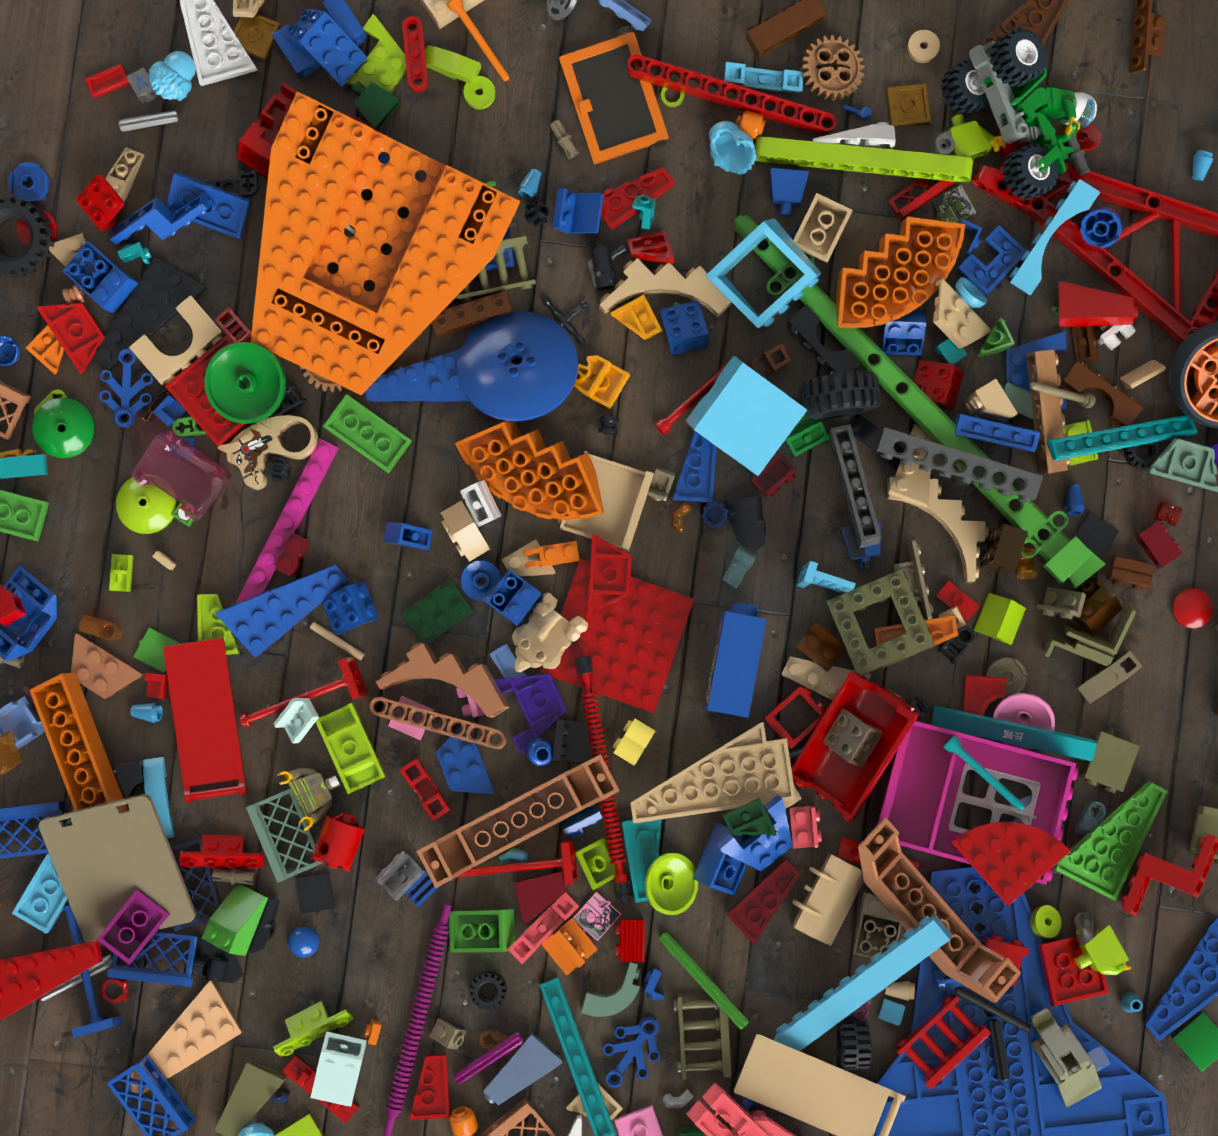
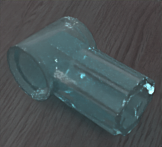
(740, 564)

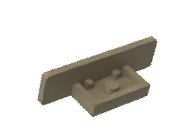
(914, 573)

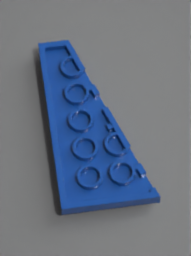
(425, 381)
(274, 612)
(1190, 989)

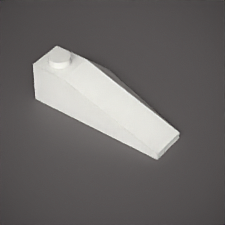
(875, 136)

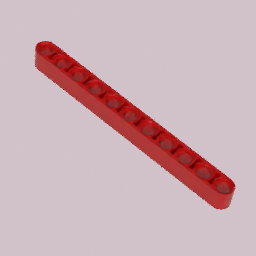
(721, 98)

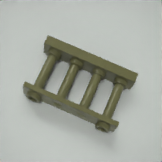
(517, 244)
(722, 1044)

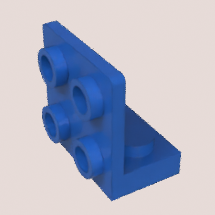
(577, 212)

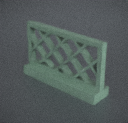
(266, 837)

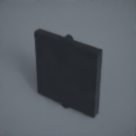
(1096, 535)
(315, 893)

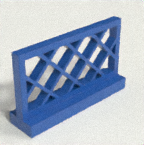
(996, 432)
(27, 812)
(157, 976)
(162, 1094)

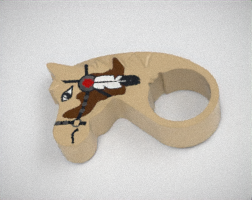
(254, 445)

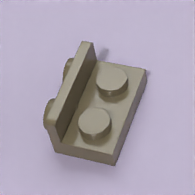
(1062, 602)

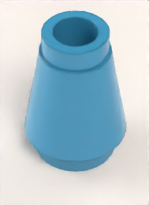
(1201, 164)
(529, 186)
(150, 712)
(1127, 1001)

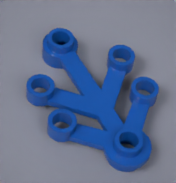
(125, 392)
(634, 1049)

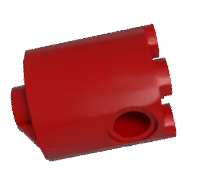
(338, 841)

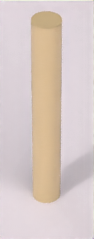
(337, 641)

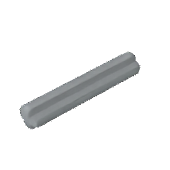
(148, 120)

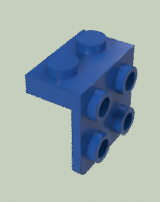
(685, 327)
(349, 608)

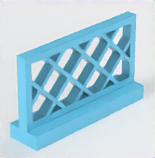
(810, 575)

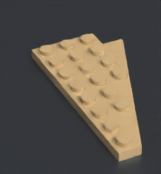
(723, 780)

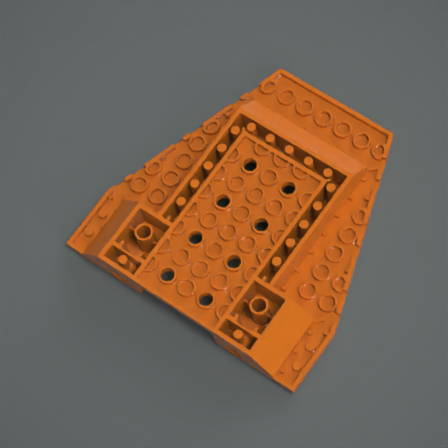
(313, 195)

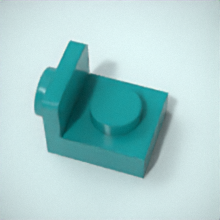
(647, 208)

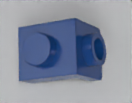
(652, 978)

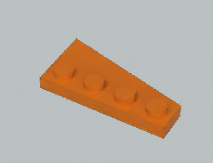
(939, 628)

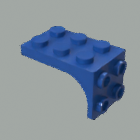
(326, 44)

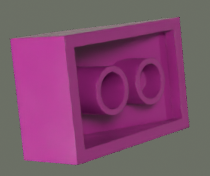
(133, 926)

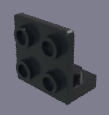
(572, 741)

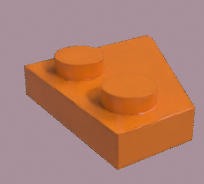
(46, 349)

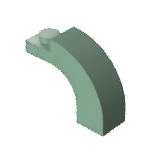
(610, 1004)

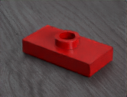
(952, 597)

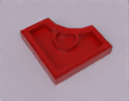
(982, 691)

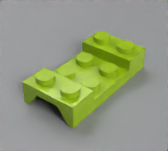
(350, 748)

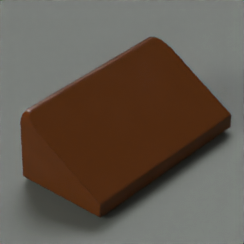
(1085, 344)

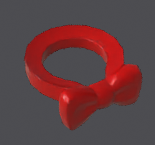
(124, 984)

